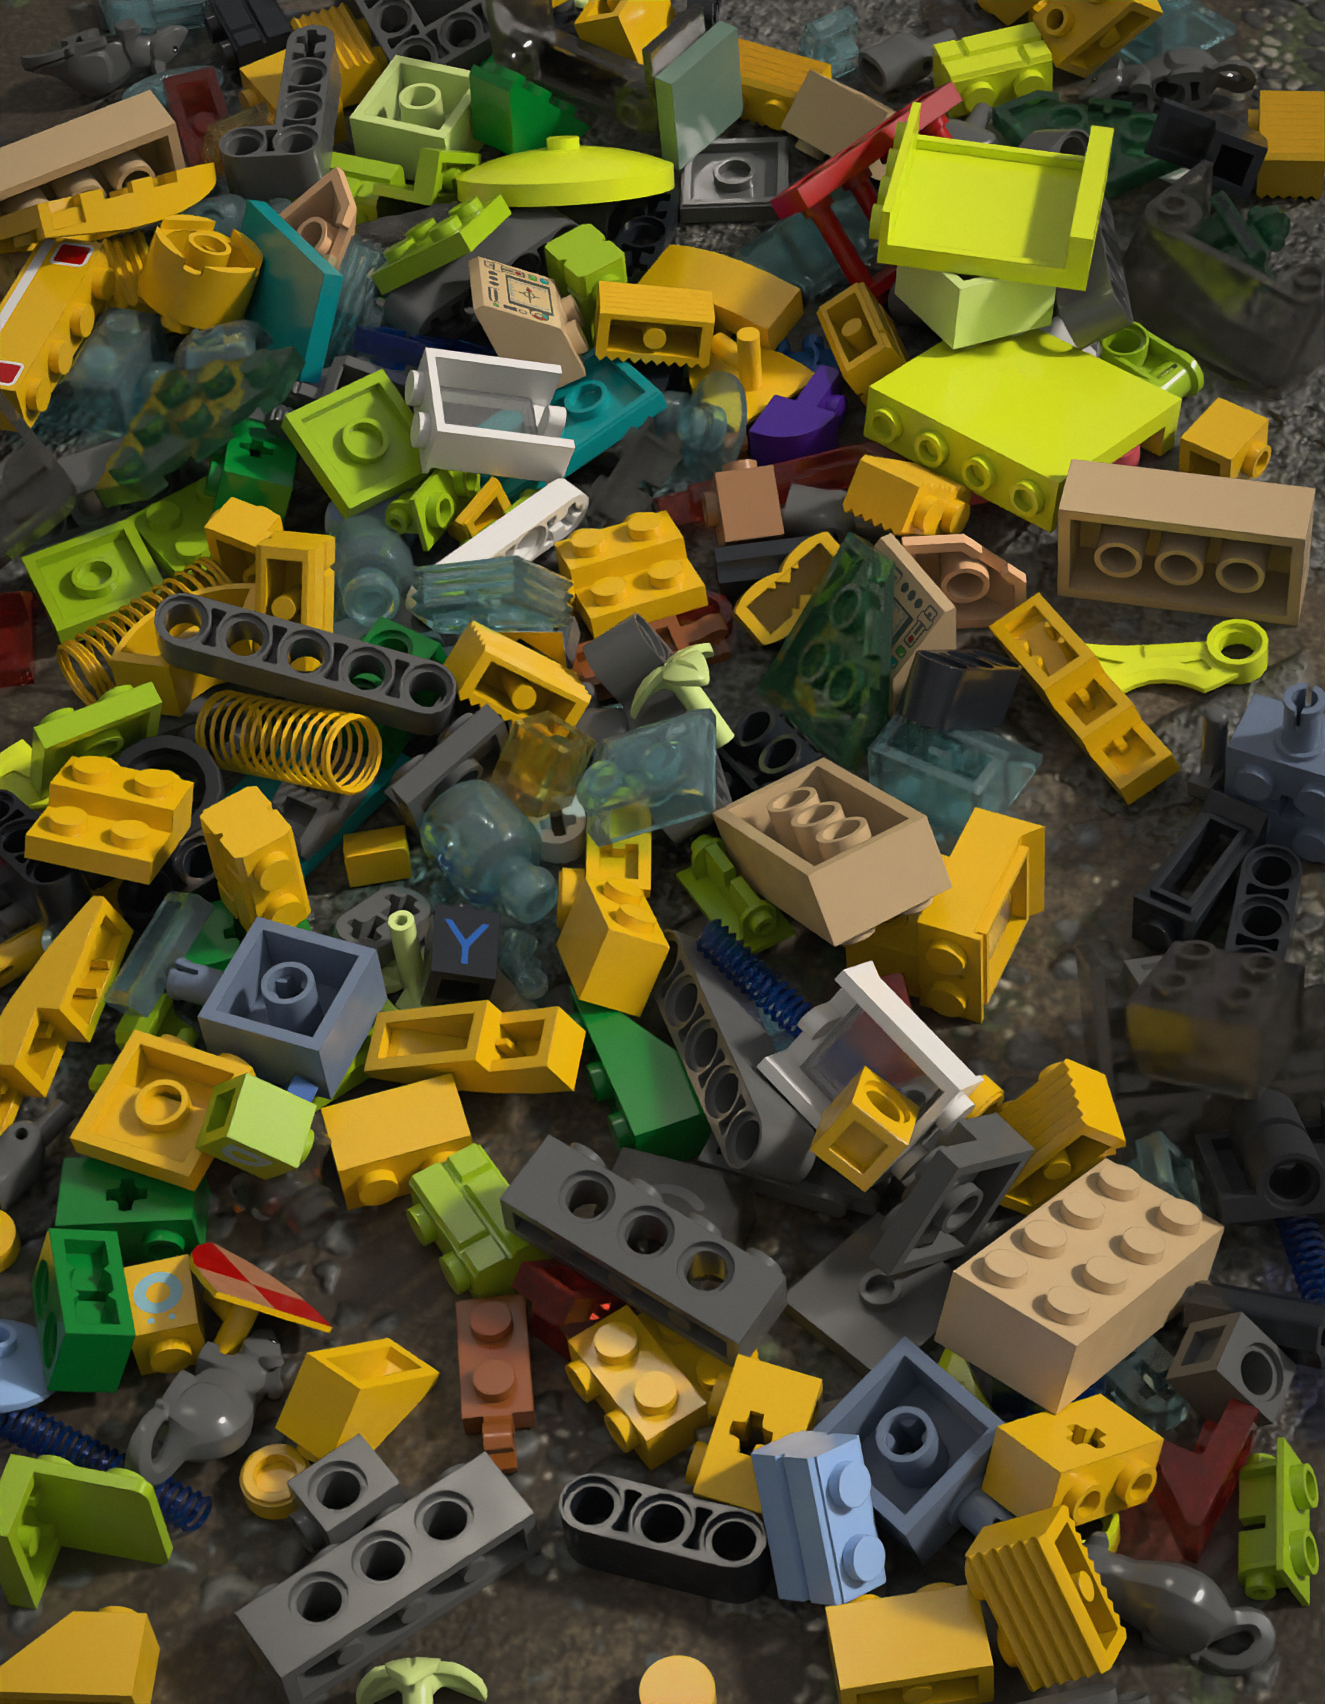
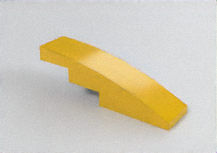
(1084, 698)
(58, 1003)

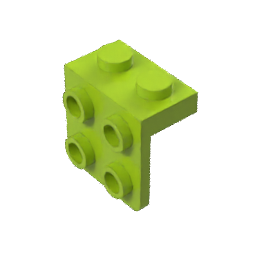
(60, 1504)

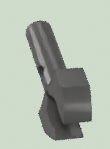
(1212, 764)

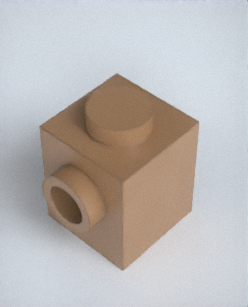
(743, 504)

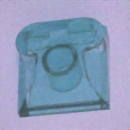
(651, 777)

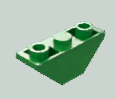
(516, 113)

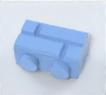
(819, 1517)

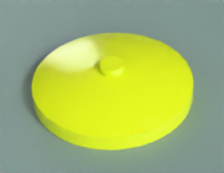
(567, 175)

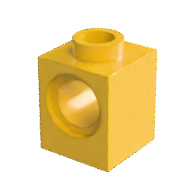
(865, 1128)

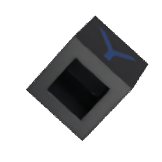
(460, 955)

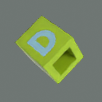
(257, 1127)

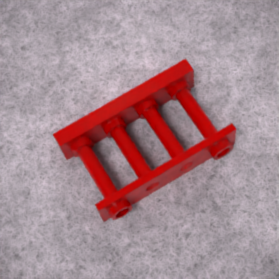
(851, 172)

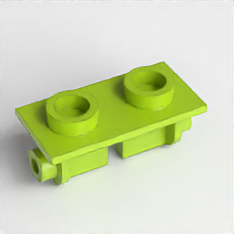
(432, 505)
(725, 896)
(1285, 1550)

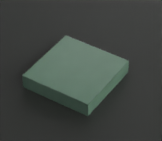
(699, 94)

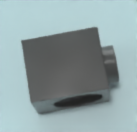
(1231, 1360)
(345, 1474)

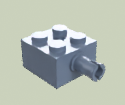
(1280, 767)
(287, 1003)
(938, 1488)

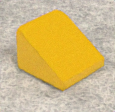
(482, 510)
(377, 856)

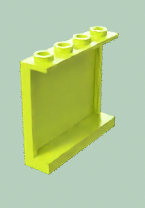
(990, 207)
(1016, 416)

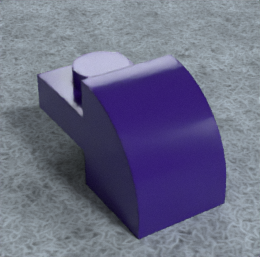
(803, 425)

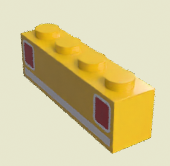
(47, 319)

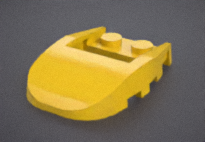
(93, 217)

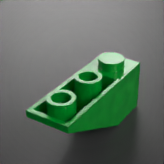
(643, 1084)

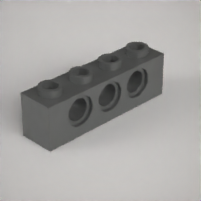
(719, 1321)
(373, 1615)

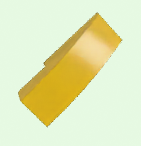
(739, 291)
(479, 1046)

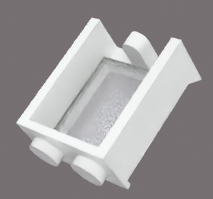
(488, 416)
(876, 1030)

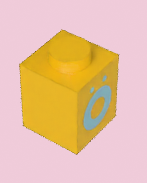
(165, 1315)

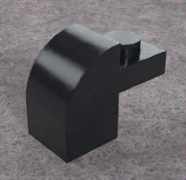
(1190, 135)

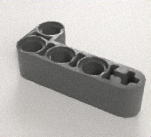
(298, 149)
(442, 298)
(621, 663)

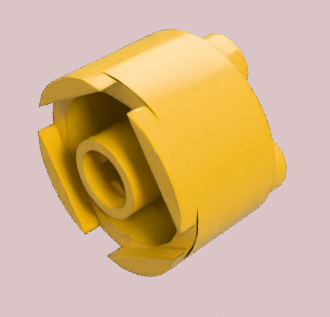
(198, 274)

